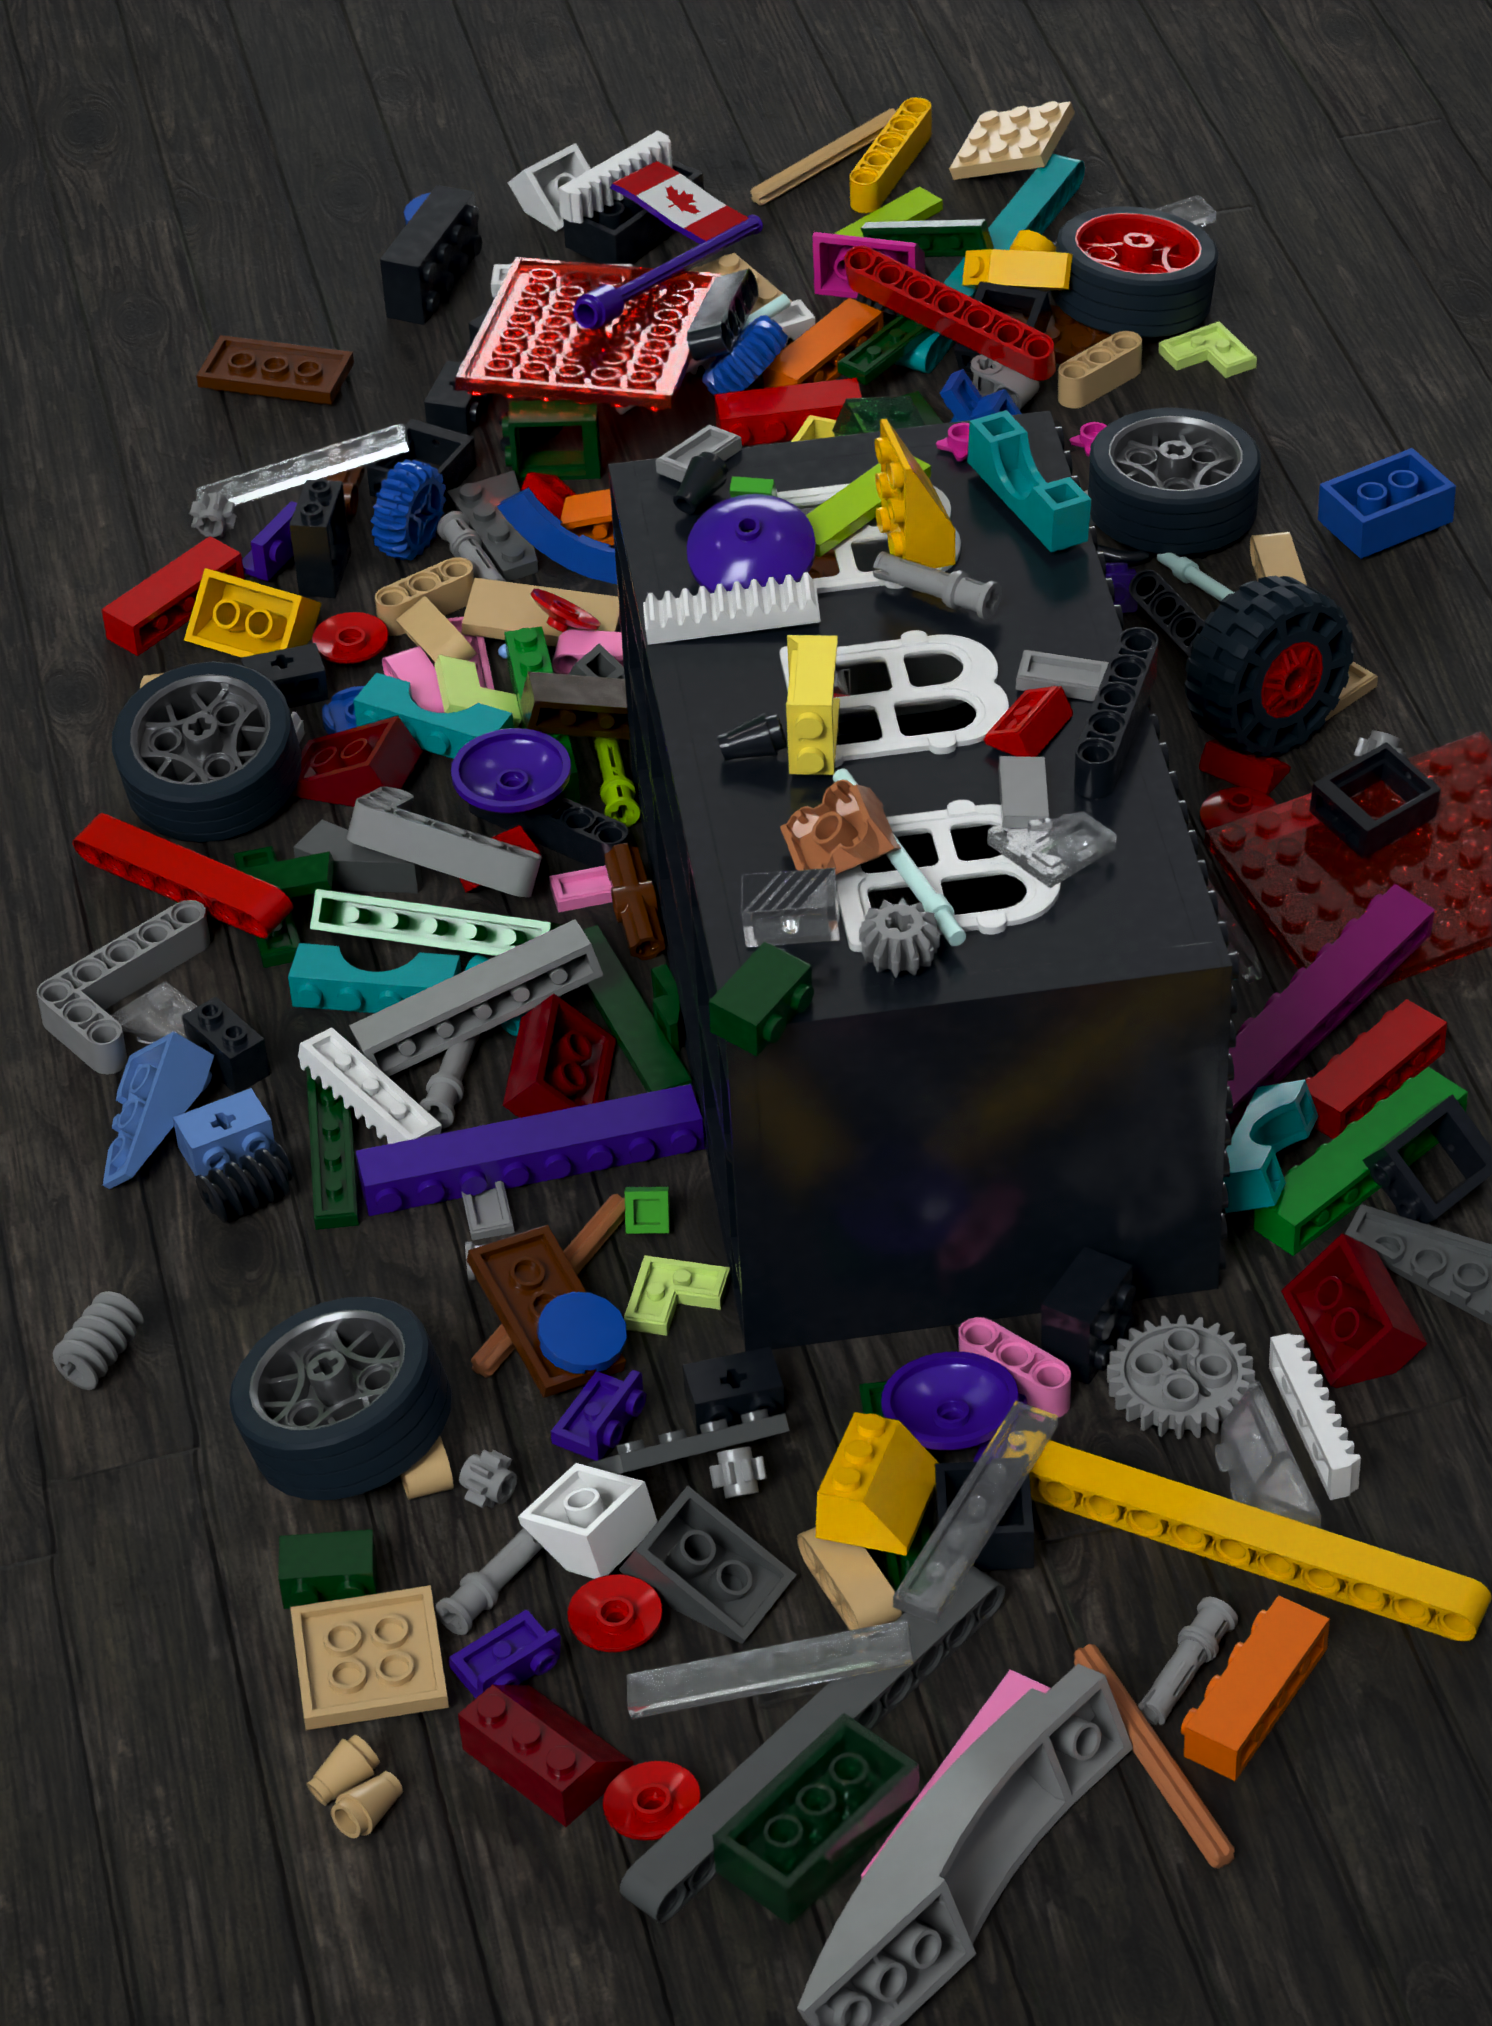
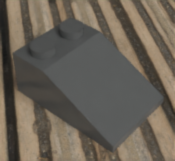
(708, 1568)

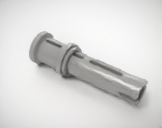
(467, 544)
(954, 589)
(446, 1086)
(481, 1588)
(1196, 1646)

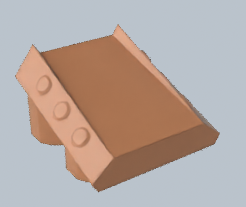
(840, 831)

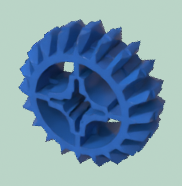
(750, 356)
(408, 509)

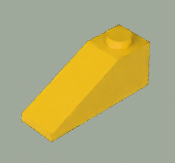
(1018, 269)

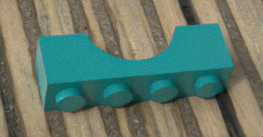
(1002, 457)
(433, 731)
(327, 981)
(1271, 1122)

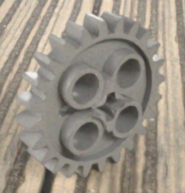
(1178, 1375)

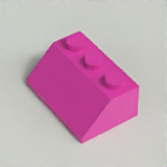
(829, 263)

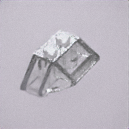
(1261, 1461)

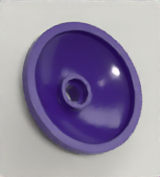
(777, 546)
(511, 770)
(950, 1399)

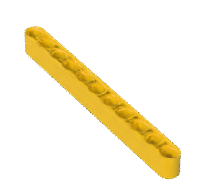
(1260, 1542)

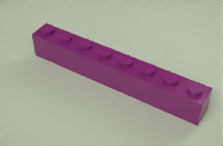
(1326, 992)

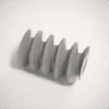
(97, 1339)

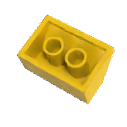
(248, 616)
(875, 1486)

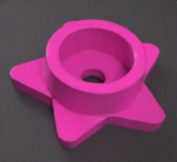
(1087, 435)
(956, 441)

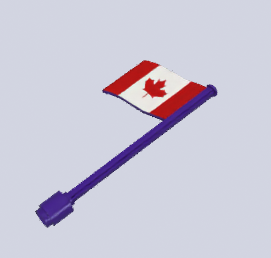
(682, 208)

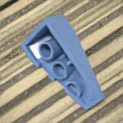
(154, 1089)

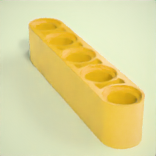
(890, 155)

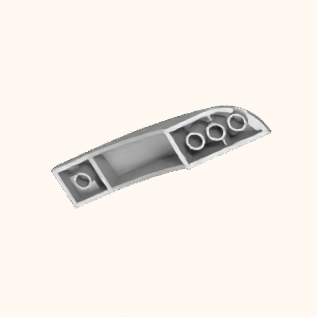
(957, 1851)

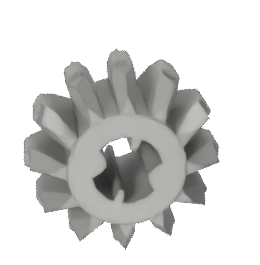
(899, 937)

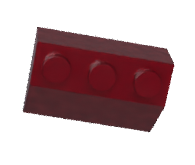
(557, 1060)
(1353, 1314)
(539, 1750)

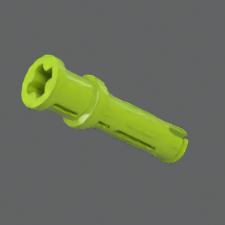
(617, 788)

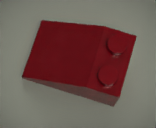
(357, 762)

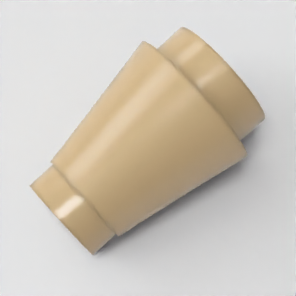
(344, 1769)
(365, 1805)

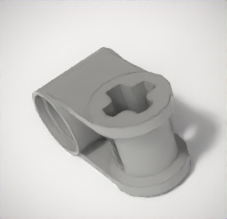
(1001, 377)

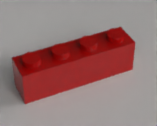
(780, 412)
(166, 597)
(1376, 1066)

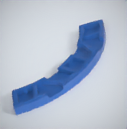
(547, 535)

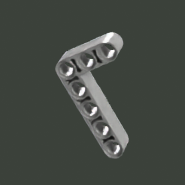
(386, 825)
(76, 998)

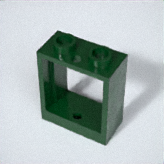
(563, 464)

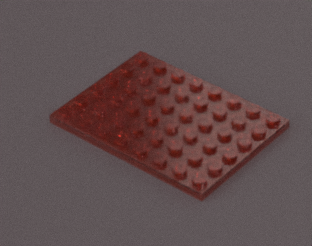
(540, 350)
(1313, 883)

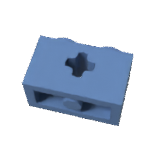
(223, 1132)

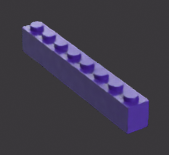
(530, 1149)

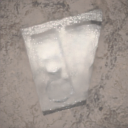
(1054, 847)
(155, 1013)

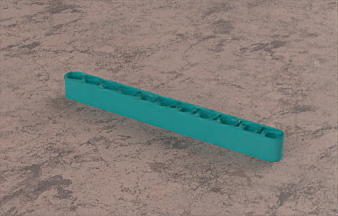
(1029, 209)

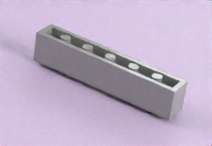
(477, 999)

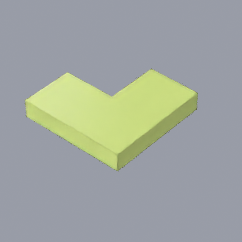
(1211, 344)
(462, 690)
(670, 1282)

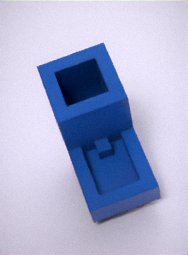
(968, 404)

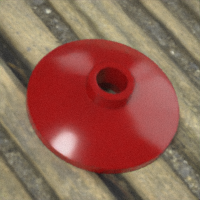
(563, 612)
(350, 637)
(1231, 805)
(615, 1613)
(650, 1799)

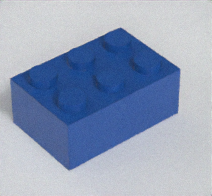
(1386, 503)

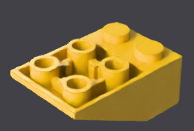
(910, 505)

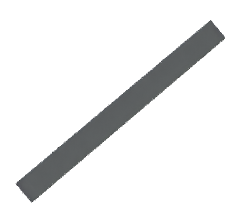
(684, 1857)

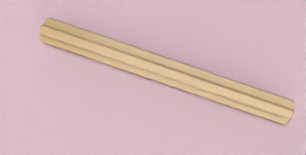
(820, 159)

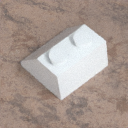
(539, 184)
(591, 1519)

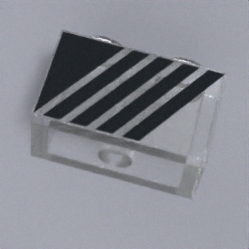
(790, 907)

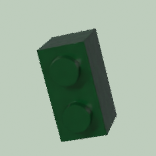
(761, 999)
(326, 1566)

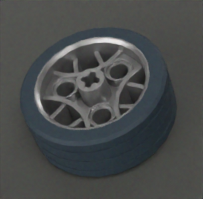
(1174, 481)
(188, 753)
(341, 1398)

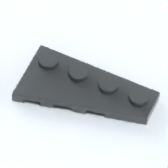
(1430, 1257)

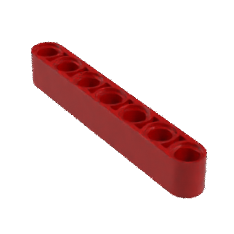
(950, 313)
(183, 875)

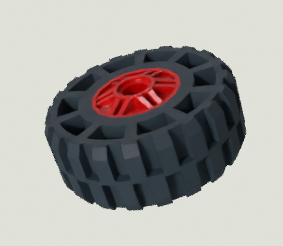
(1269, 666)

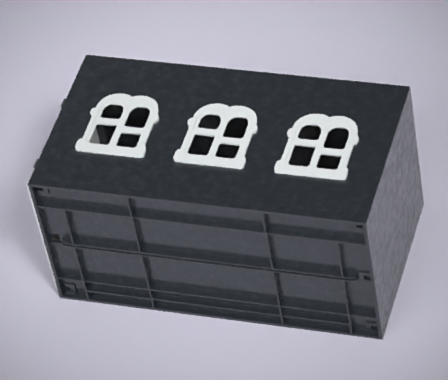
(1028, 1091)

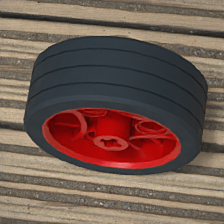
(1137, 271)

